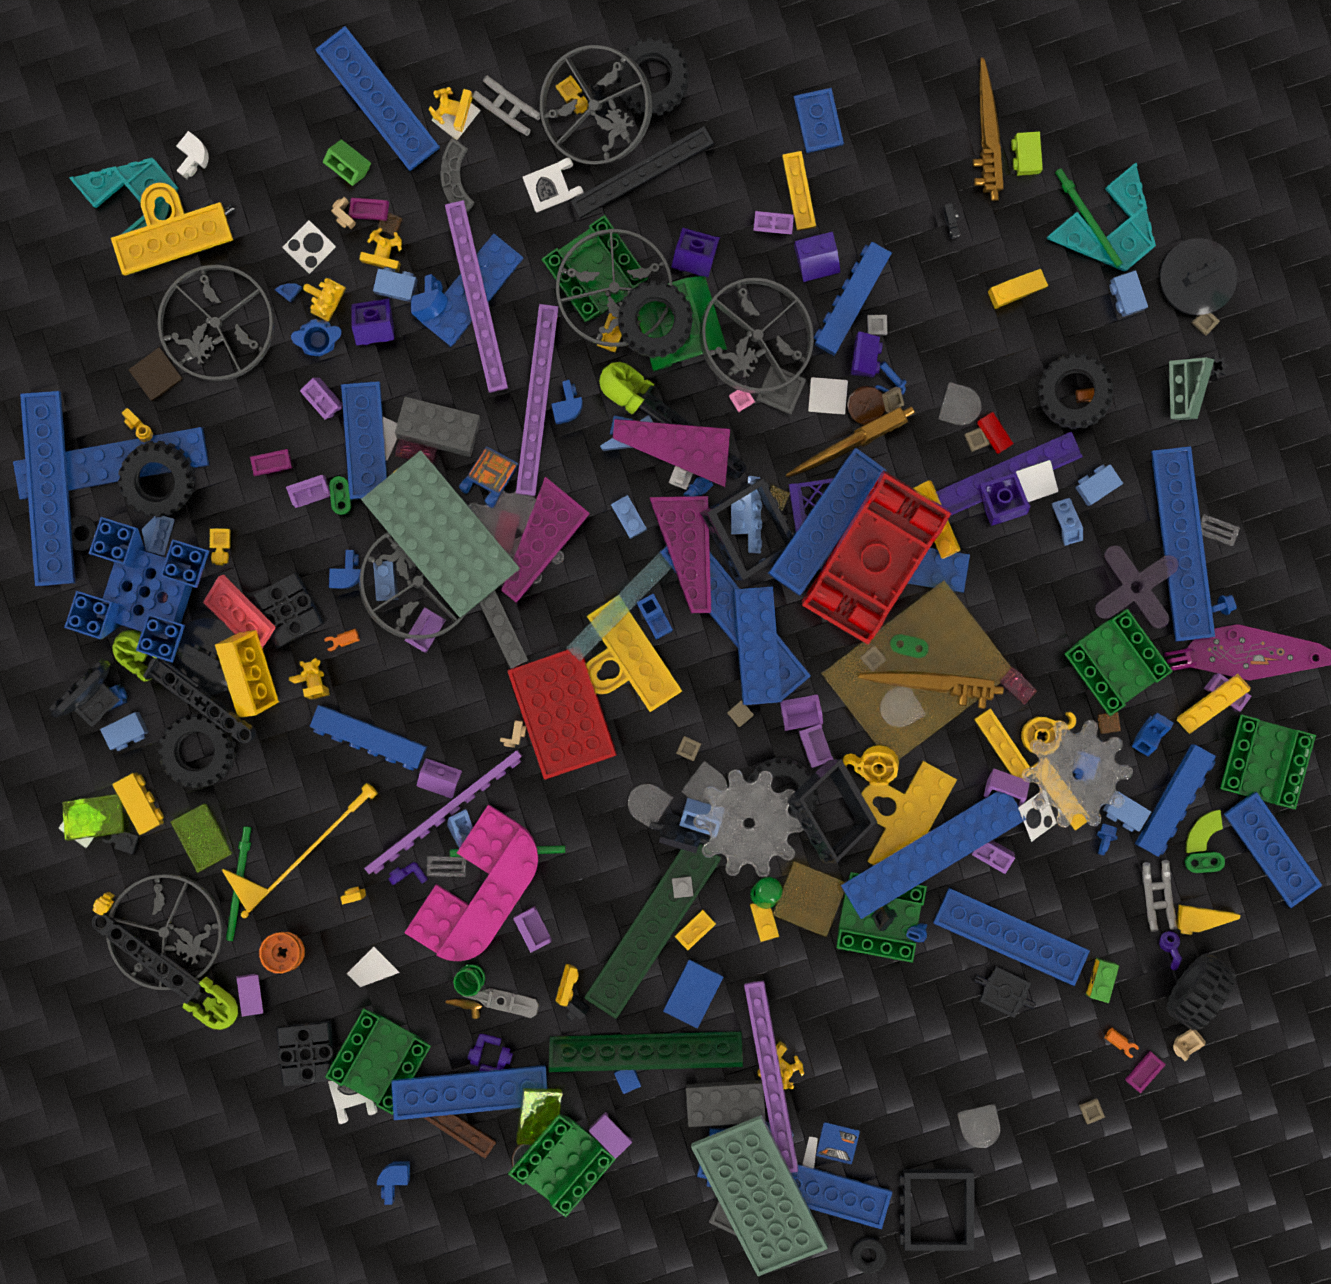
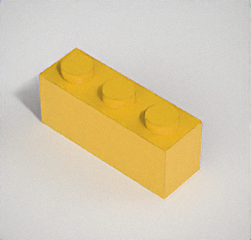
(138, 803)

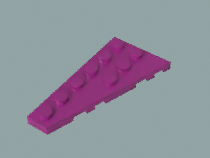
(686, 446)
(546, 532)
(688, 546)

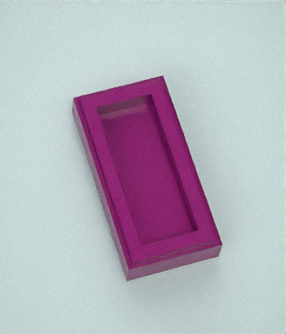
(368, 209)
(271, 462)
(1145, 1072)

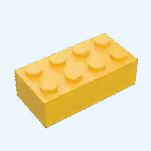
(246, 673)

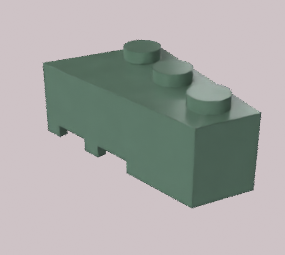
(1188, 386)

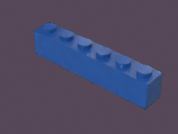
(852, 299)
(368, 736)
(1175, 800)

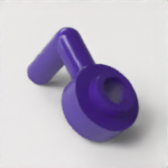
(397, 874)
(1171, 947)
(476, 1053)
(504, 1058)

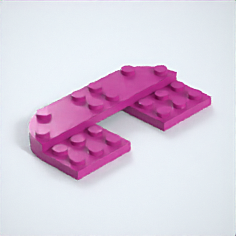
(465, 930)

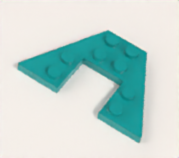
(136, 176)
(1129, 240)

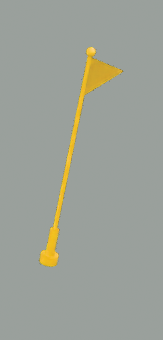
(252, 893)

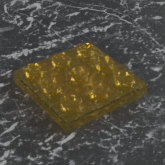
(809, 899)

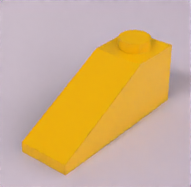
(1017, 288)
(1198, 919)

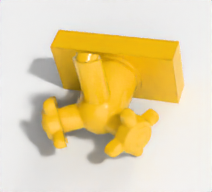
(382, 251)

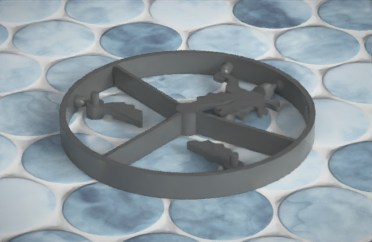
(618, 126)
(613, 287)
(198, 349)
(742, 362)
(417, 582)
(192, 947)

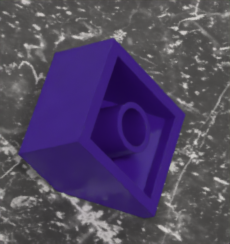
(695, 252)
(817, 256)
(372, 322)
(865, 355)
(1004, 499)

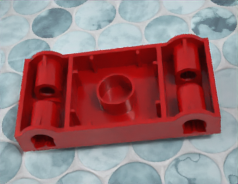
(876, 557)

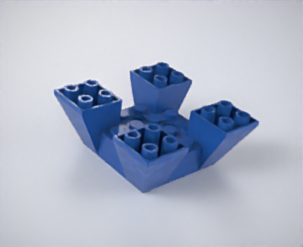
(132, 564)

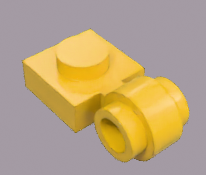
(569, 91)
(143, 431)
(220, 540)
(104, 903)

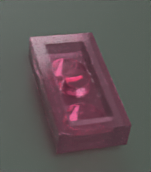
(408, 449)
(506, 530)
(1018, 686)

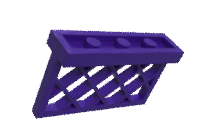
(797, 500)

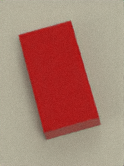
(995, 432)

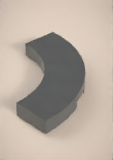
(450, 173)

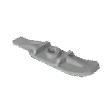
(513, 1002)

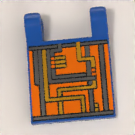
(490, 472)

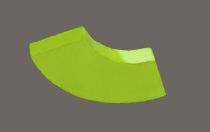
(1202, 830)

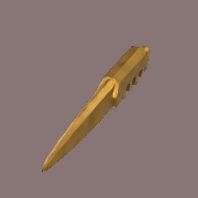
(991, 147)
(861, 437)
(959, 685)

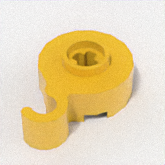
(1045, 725)
(868, 767)

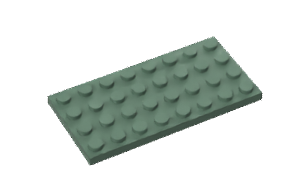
(440, 534)
(759, 1195)

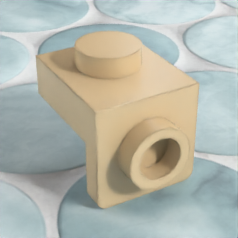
(343, 219)
(518, 732)
(1188, 1043)

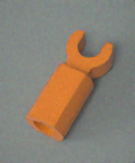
(1084, 395)
(343, 639)
(1120, 1041)

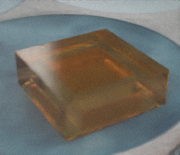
(391, 225)
(1109, 723)

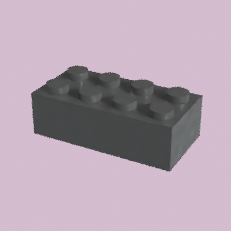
(437, 426)
(724, 1102)

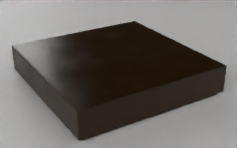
(155, 374)

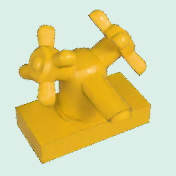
(451, 107)
(327, 298)
(313, 678)
(787, 1069)

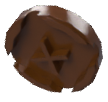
(866, 404)

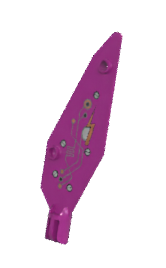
(1250, 653)

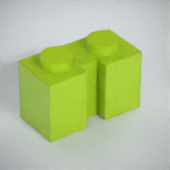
(1028, 153)

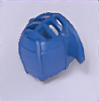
(316, 337)

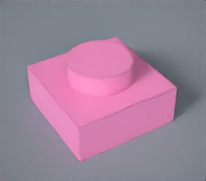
(741, 400)

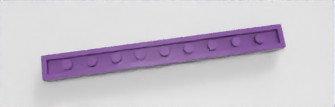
(476, 296)
(537, 400)
(438, 818)
(770, 1071)

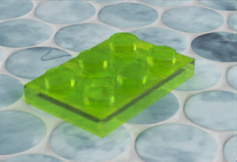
(92, 817)
(201, 837)
(537, 1112)

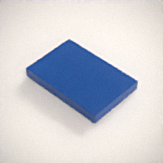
(818, 120)
(693, 993)

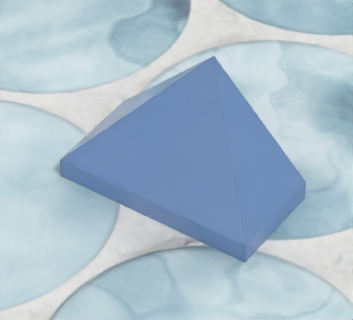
(157, 534)
(460, 826)

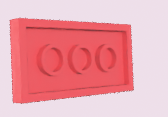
(237, 610)

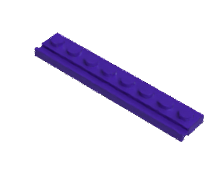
(968, 491)

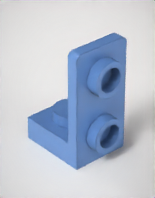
(1069, 521)

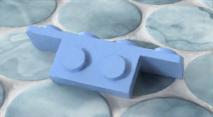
(747, 518)

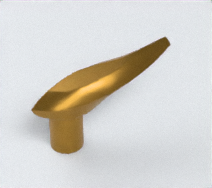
(467, 1004)

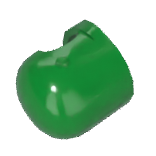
(767, 892)
(469, 980)

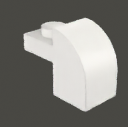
(196, 155)

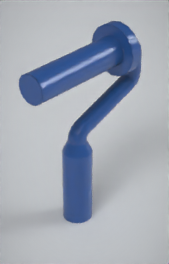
(893, 376)

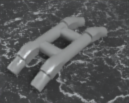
(504, 94)
(1168, 903)

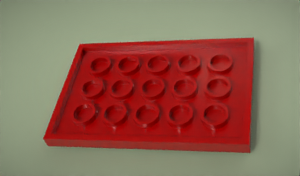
(562, 713)

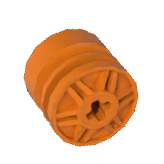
(271, 948)

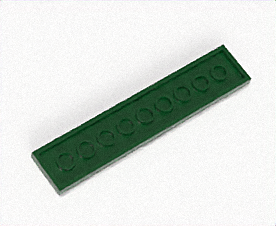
(649, 933)
(645, 1051)

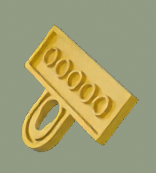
(169, 238)
(637, 663)
(913, 812)

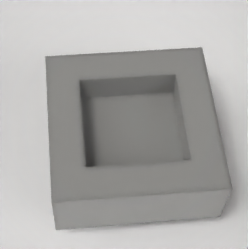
(877, 324)
(682, 887)

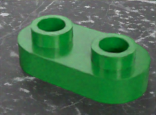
(340, 495)
(909, 646)
(1204, 862)

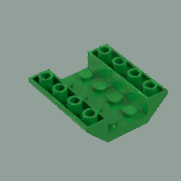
(595, 257)
(699, 296)
(1117, 661)
(1268, 761)
(864, 936)
(376, 1055)
(563, 1164)

